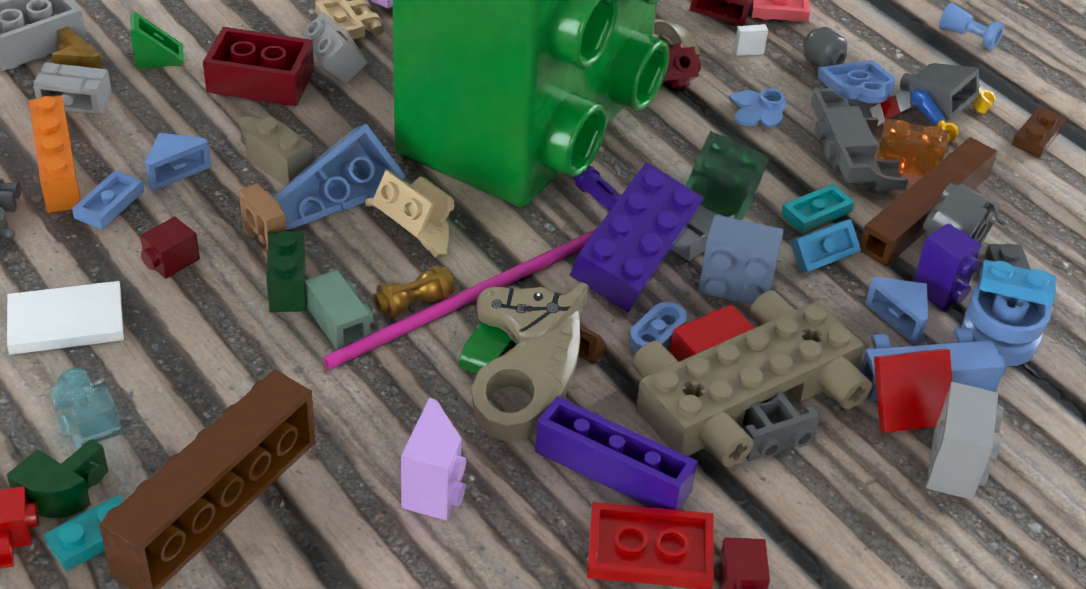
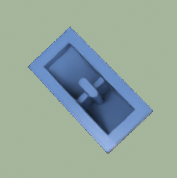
(175, 158)
(901, 305)

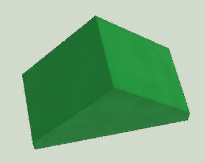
(152, 45)

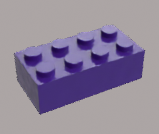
(636, 237)

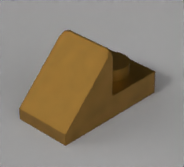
(75, 51)

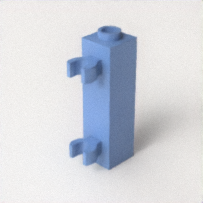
(971, 362)

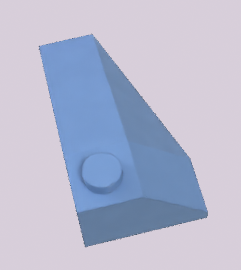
(337, 179)

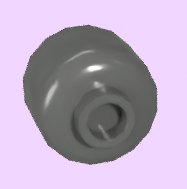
(825, 47)

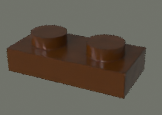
(1039, 131)

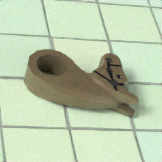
(542, 362)

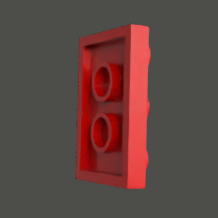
(651, 546)

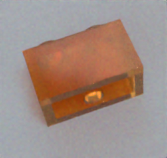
(914, 146)

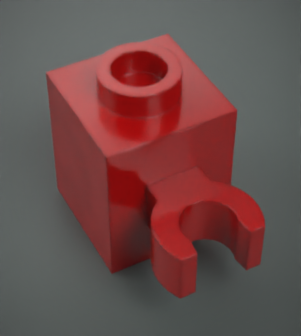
(16, 523)

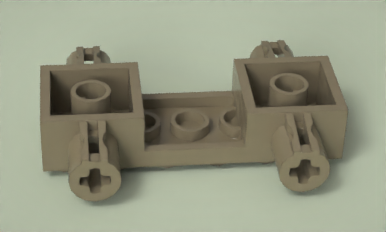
(706, 396)

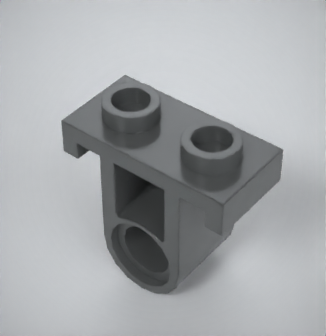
(778, 426)

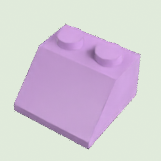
(432, 465)

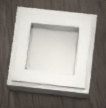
(750, 40)

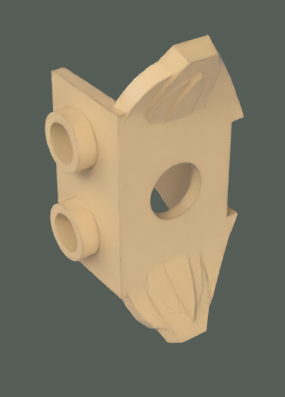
(417, 208)

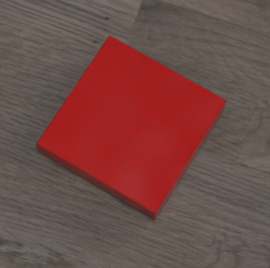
(912, 388)

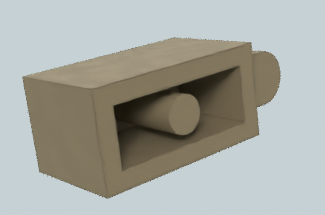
(275, 148)

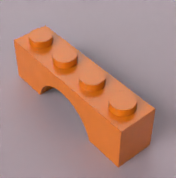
(54, 153)

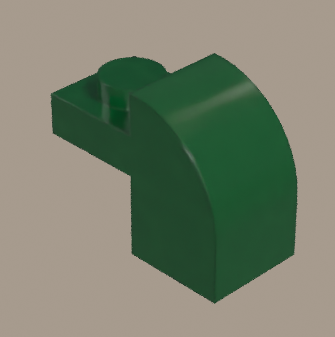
(60, 487)

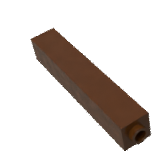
(904, 218)

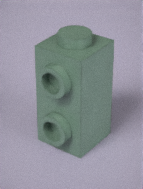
(337, 309)

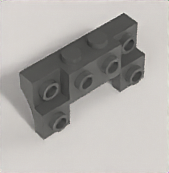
(848, 141)

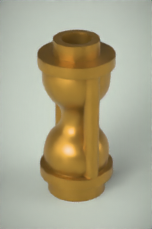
(429, 287)

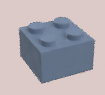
(739, 259)

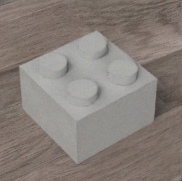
(964, 441)

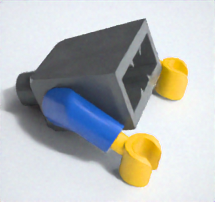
(944, 91)

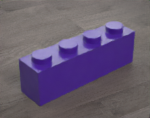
(615, 456)

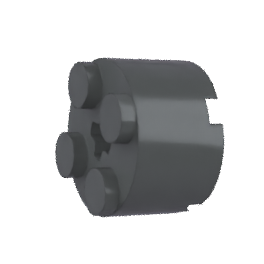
(965, 211)

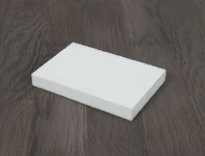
(64, 317)

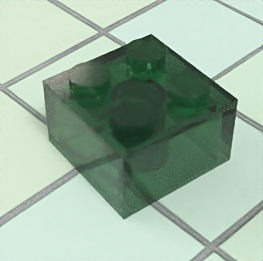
(727, 175)

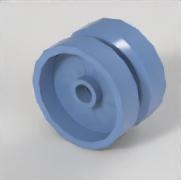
(1009, 322)

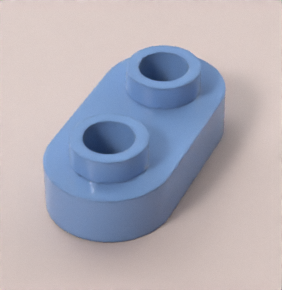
(657, 325)

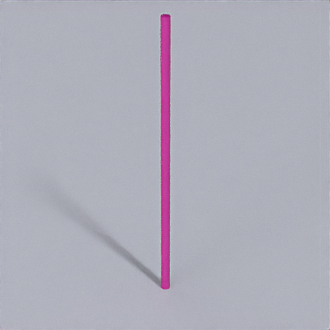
(454, 302)

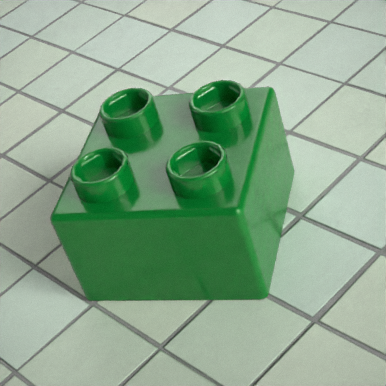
(518, 85)

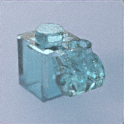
(85, 408)

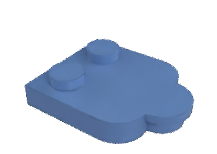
(858, 81)

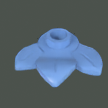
(759, 107)

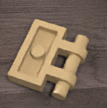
(352, 15)

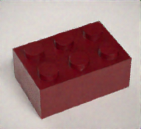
(259, 66)

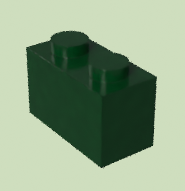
(286, 271)

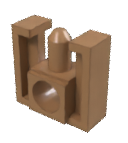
(260, 213)

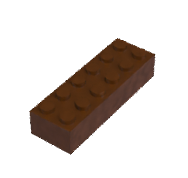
(208, 483)

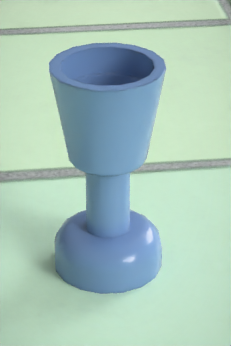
(960, 21)

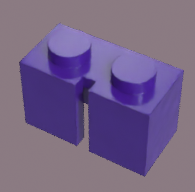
(947, 265)

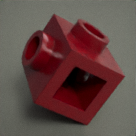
(682, 66)

